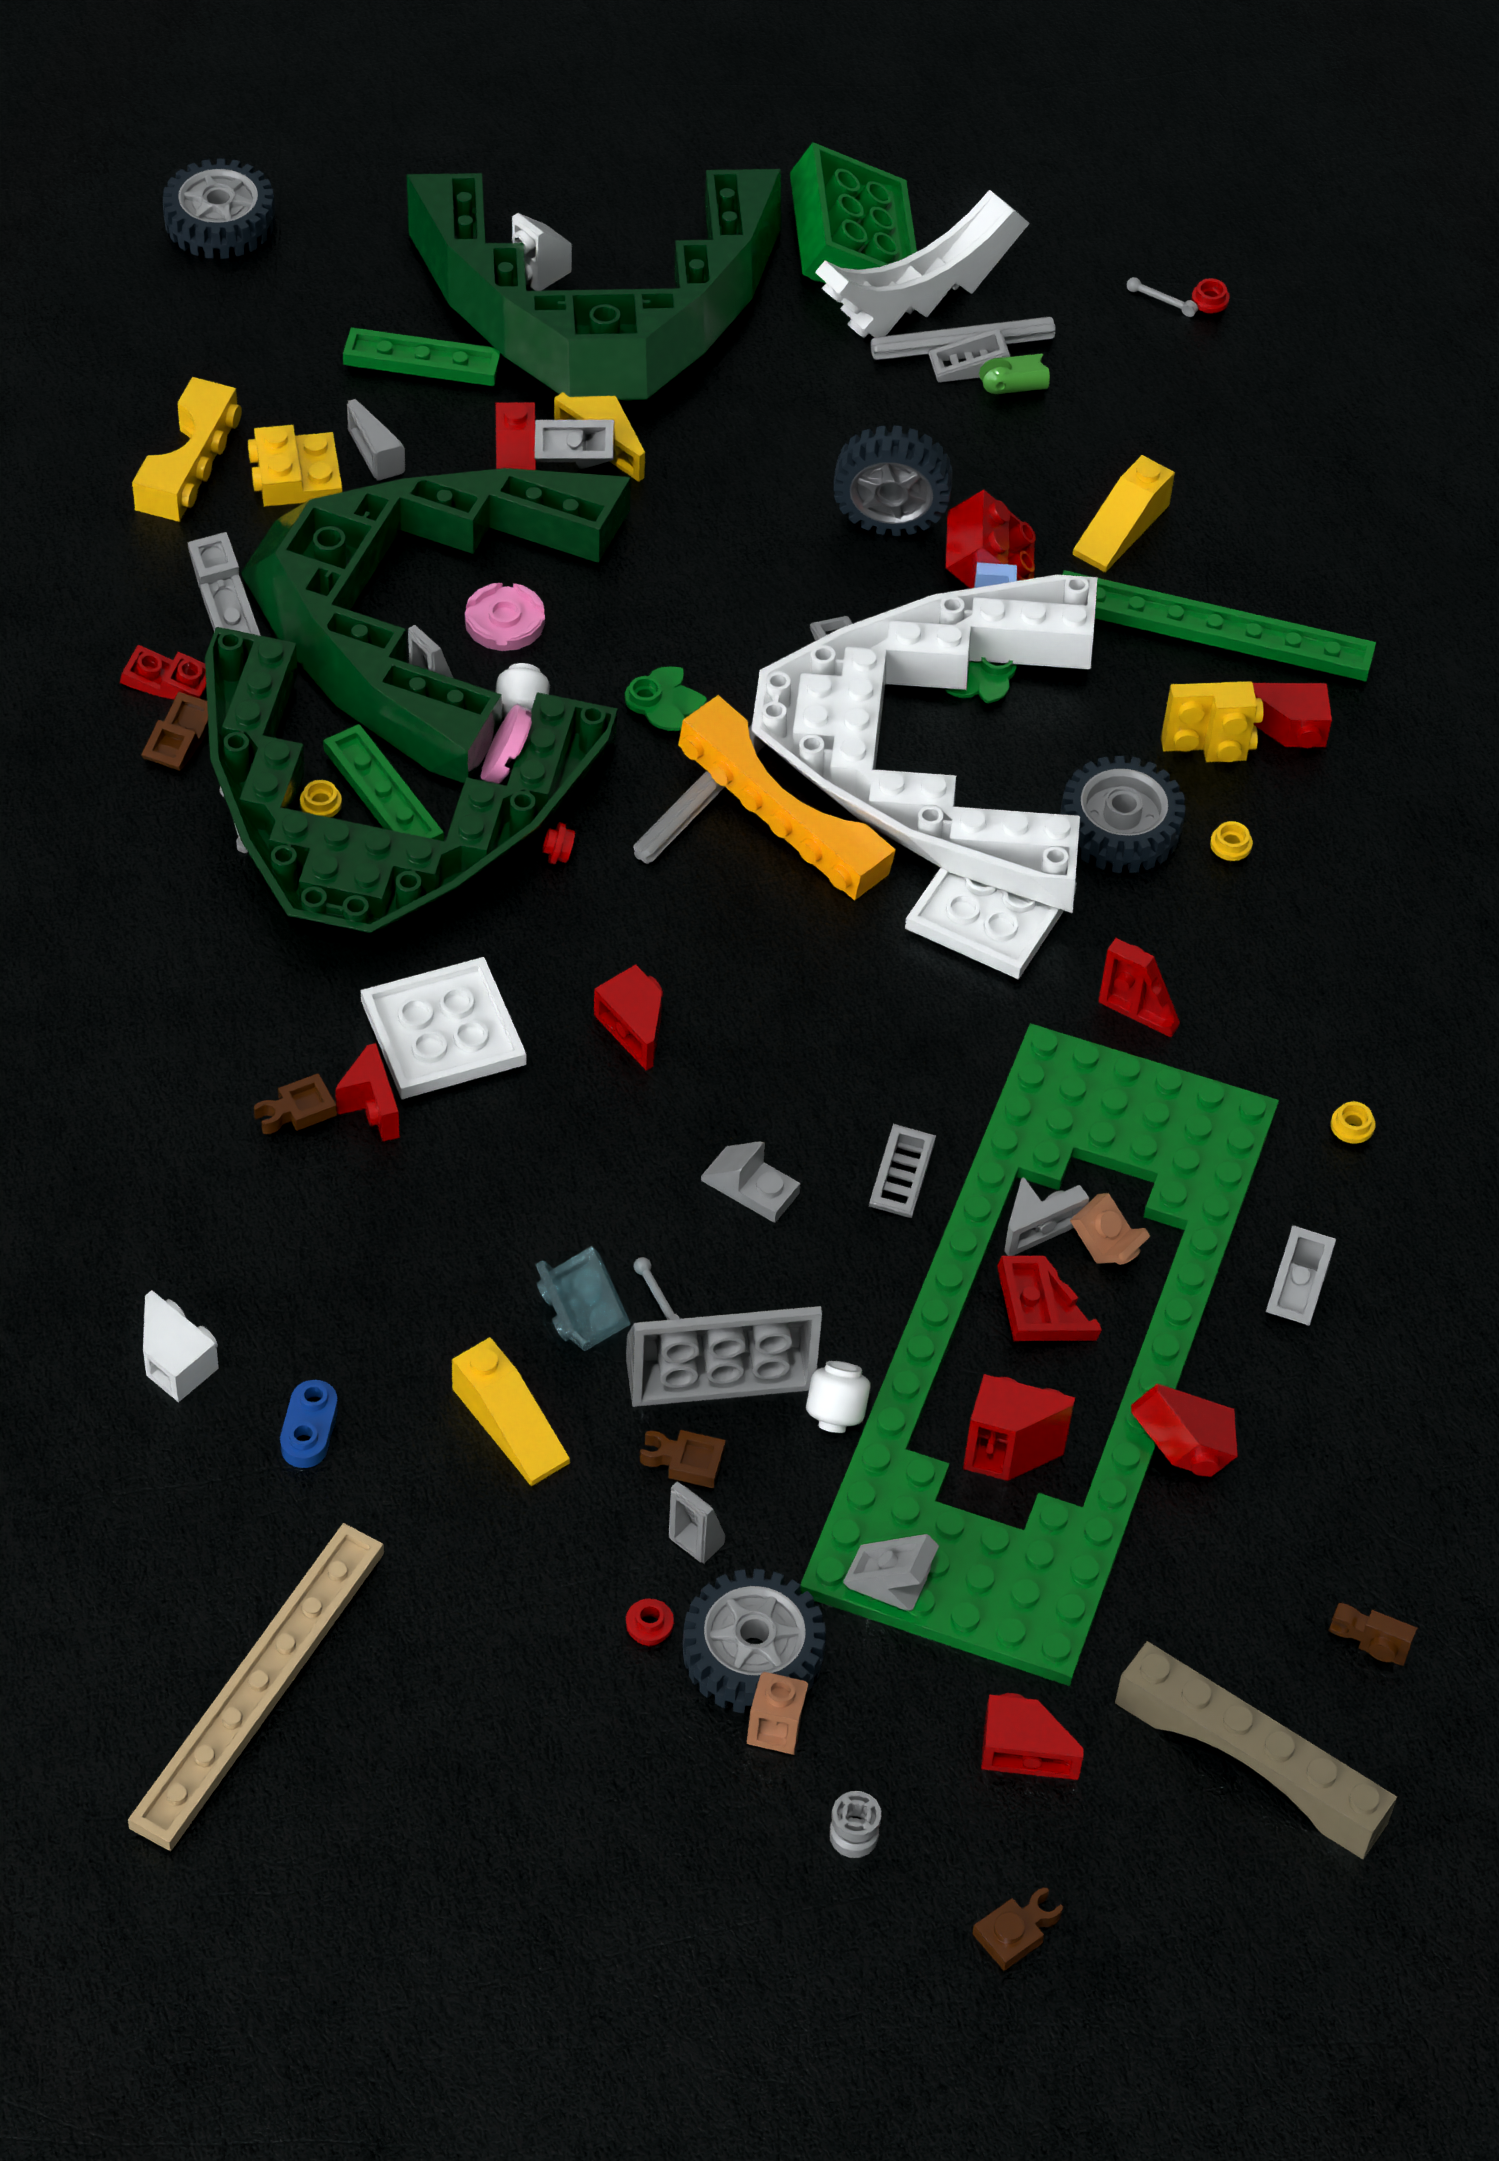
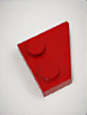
(1136, 988)
(1040, 1303)

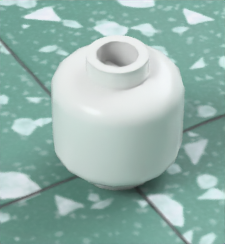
(520, 685)
(838, 1396)

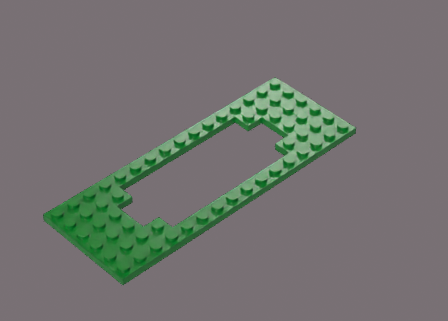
(1037, 1589)

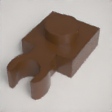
(299, 1102)
(690, 1458)
(1379, 1634)
(1014, 1931)

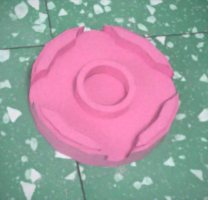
(504, 616)
(506, 744)

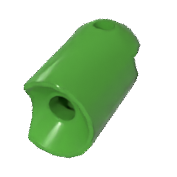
(1014, 374)

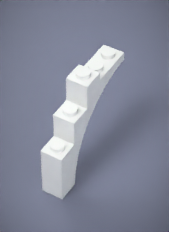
(919, 282)

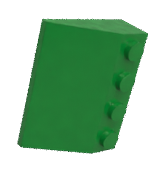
(849, 213)

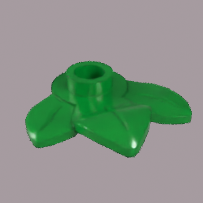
(986, 680)
(663, 698)

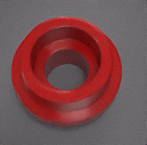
(1210, 296)
(558, 843)
(649, 1633)

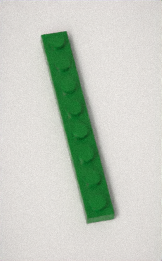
(1232, 629)

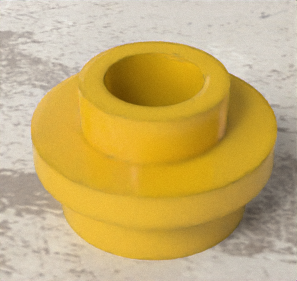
(321, 799)
(1231, 841)
(1356, 1114)

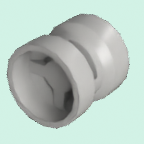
(852, 1835)

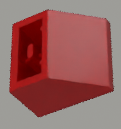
(987, 533)
(1016, 1428)

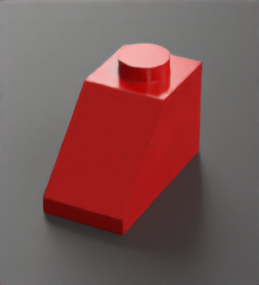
(515, 435)
(1295, 713)
(631, 1012)
(1188, 1429)
(1027, 1740)

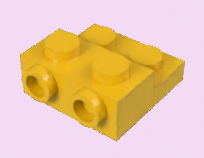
(293, 466)
(1212, 720)

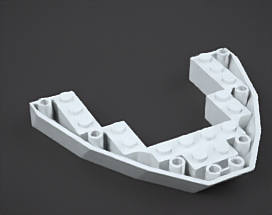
(826, 713)

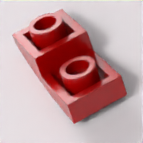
(164, 676)

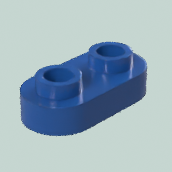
(311, 1420)

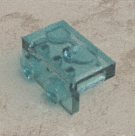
(583, 1299)

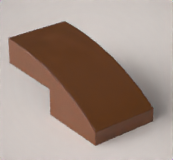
(180, 735)

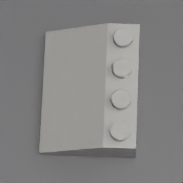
(723, 1356)

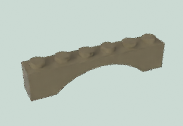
(1328, 1791)

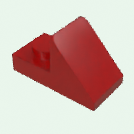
(368, 1088)

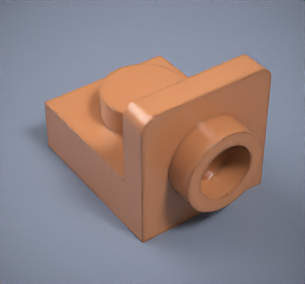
(1107, 1231)
(777, 1712)

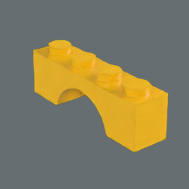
(171, 480)

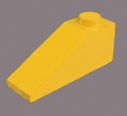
(628, 450)
(1126, 513)
(507, 1410)

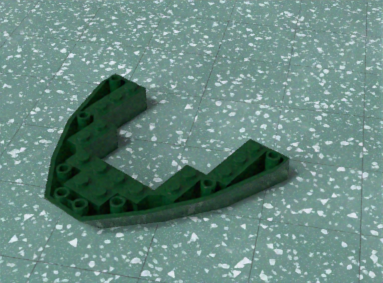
(599, 339)
(330, 547)
(361, 872)

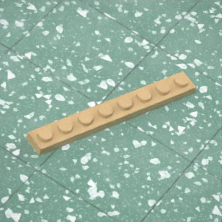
(255, 1687)

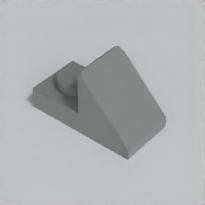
(574, 441)
(748, 1180)
(1038, 1220)
(1301, 1275)
(893, 1569)

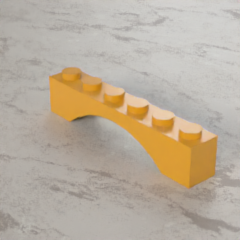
(841, 849)

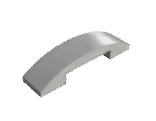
(221, 584)

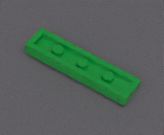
(422, 356)
(379, 784)

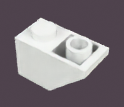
(545, 252)
(174, 1349)

